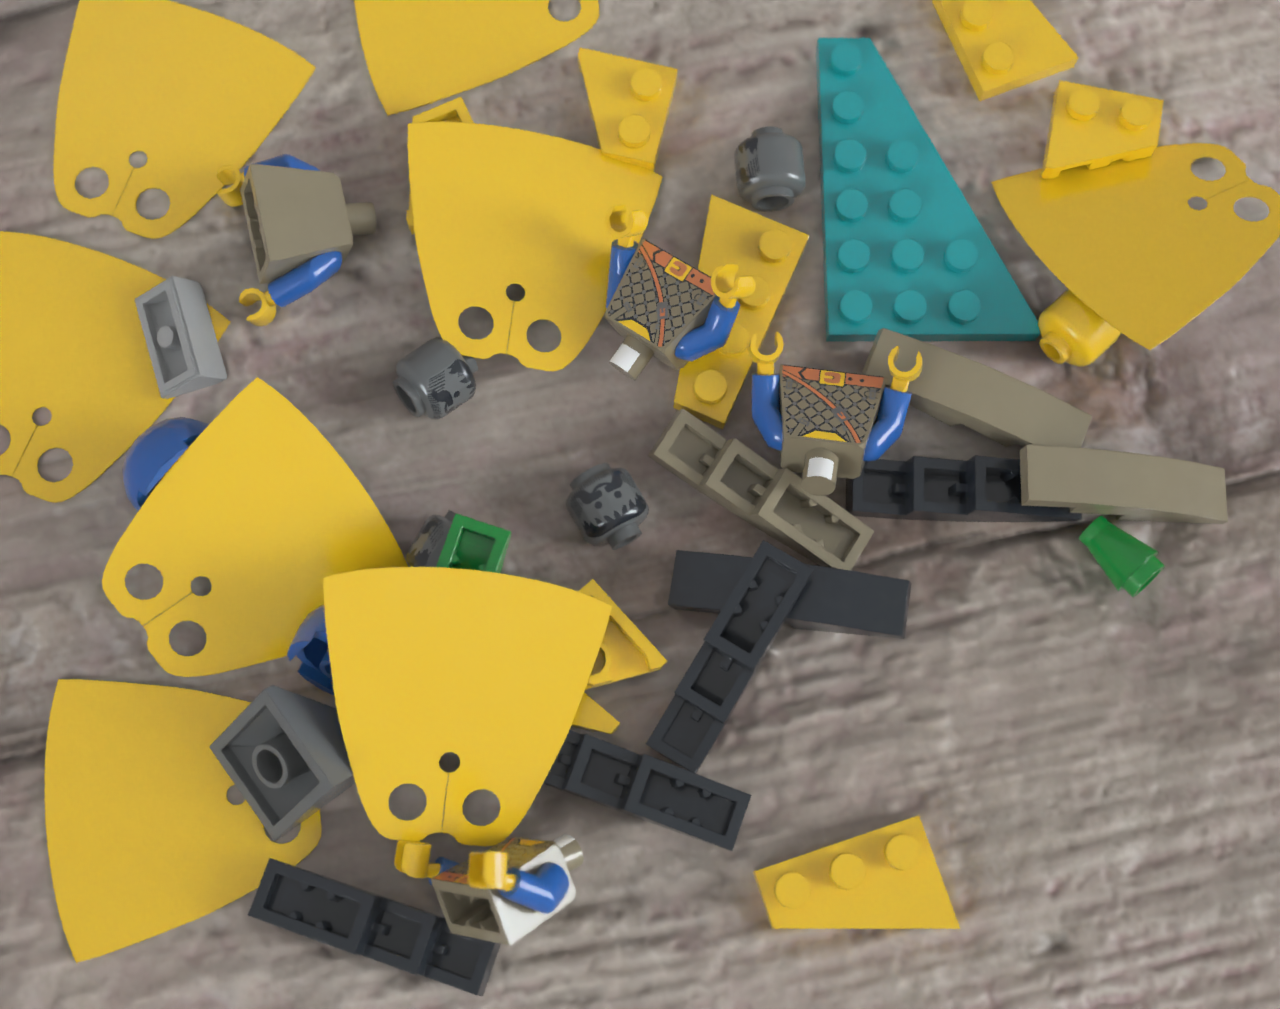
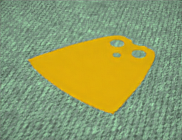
(449, 46)
(167, 85)
(520, 211)
(1132, 240)
(80, 352)
(261, 516)
(460, 668)
(145, 814)

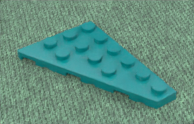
(895, 223)

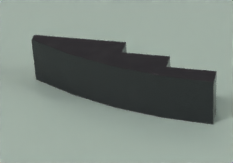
(946, 491)
(829, 602)
(729, 656)
(649, 789)
(372, 926)

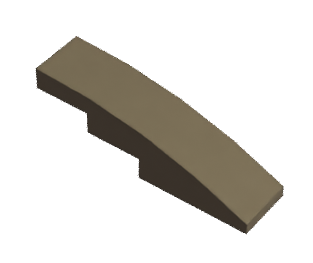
(978, 395)
(1123, 484)
(760, 492)

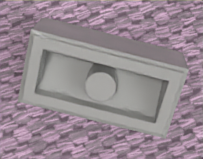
(180, 337)

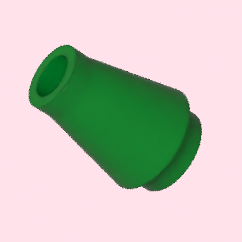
(1121, 556)

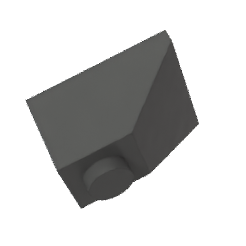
(285, 757)

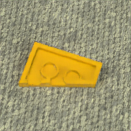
(860, 883)

